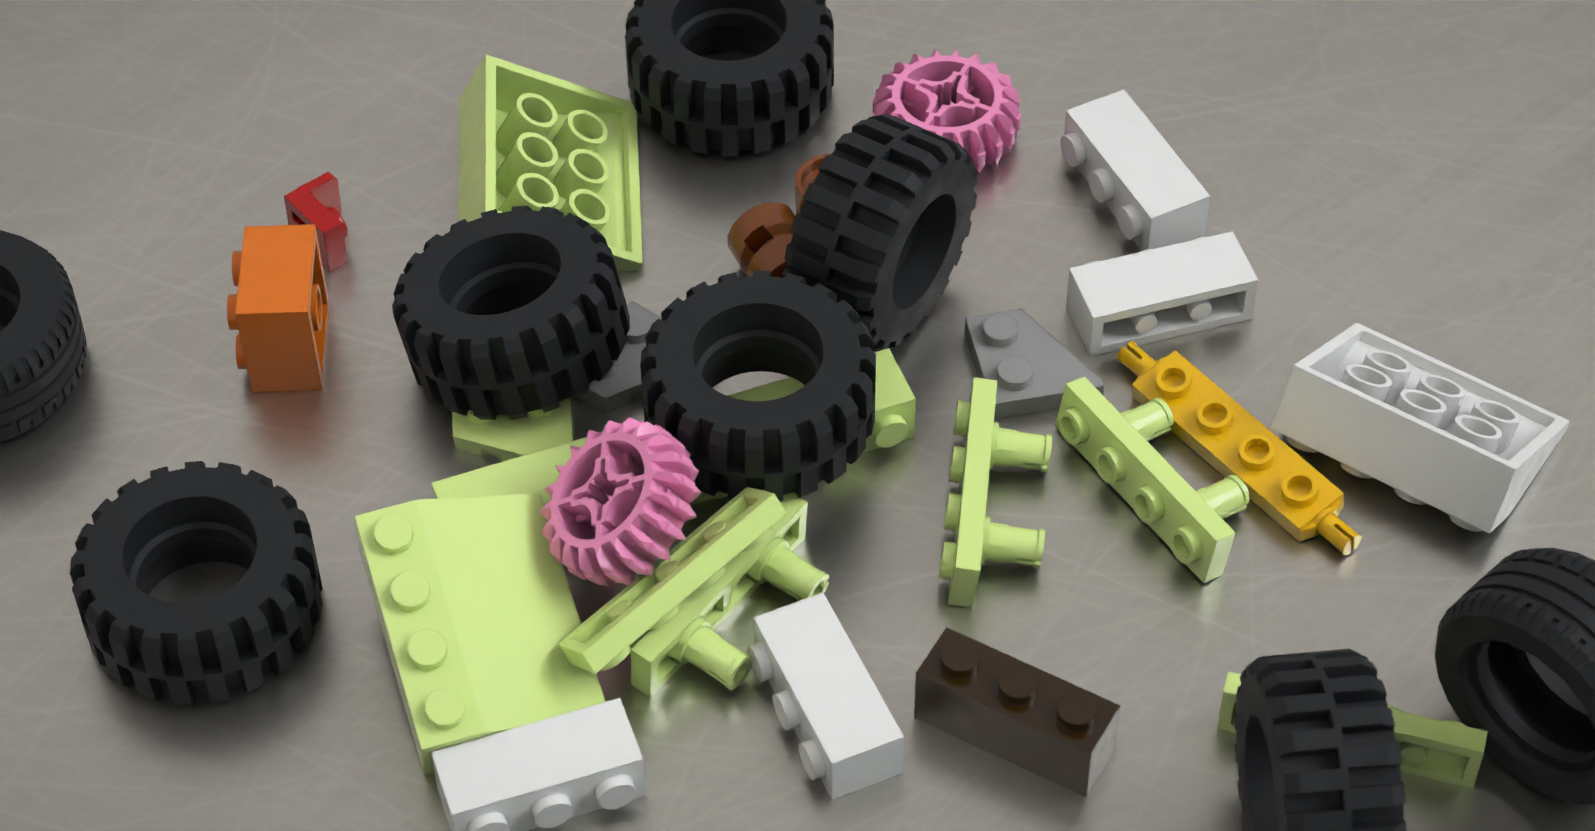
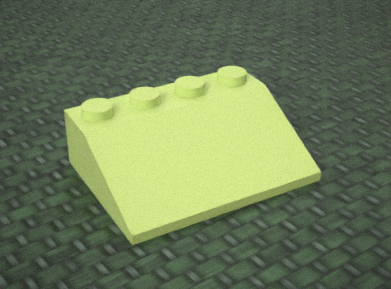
(551, 147)
(473, 616)

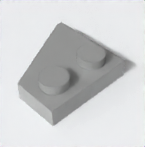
(1024, 360)

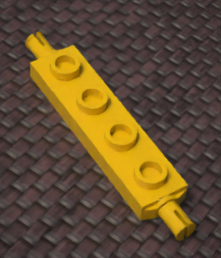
(1242, 446)

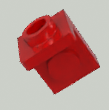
(320, 205)

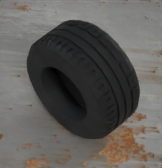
(42, 335)

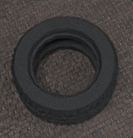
(1523, 668)

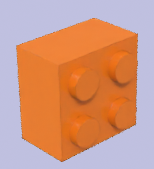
(280, 308)

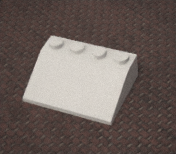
(1417, 426)

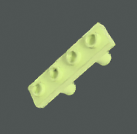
(1124, 458)
(975, 535)
(692, 631)

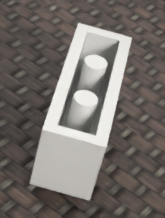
(1135, 172)
(1161, 293)
(826, 697)
(542, 771)

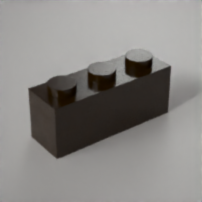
(1016, 711)

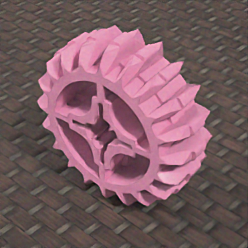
(955, 101)
(620, 502)

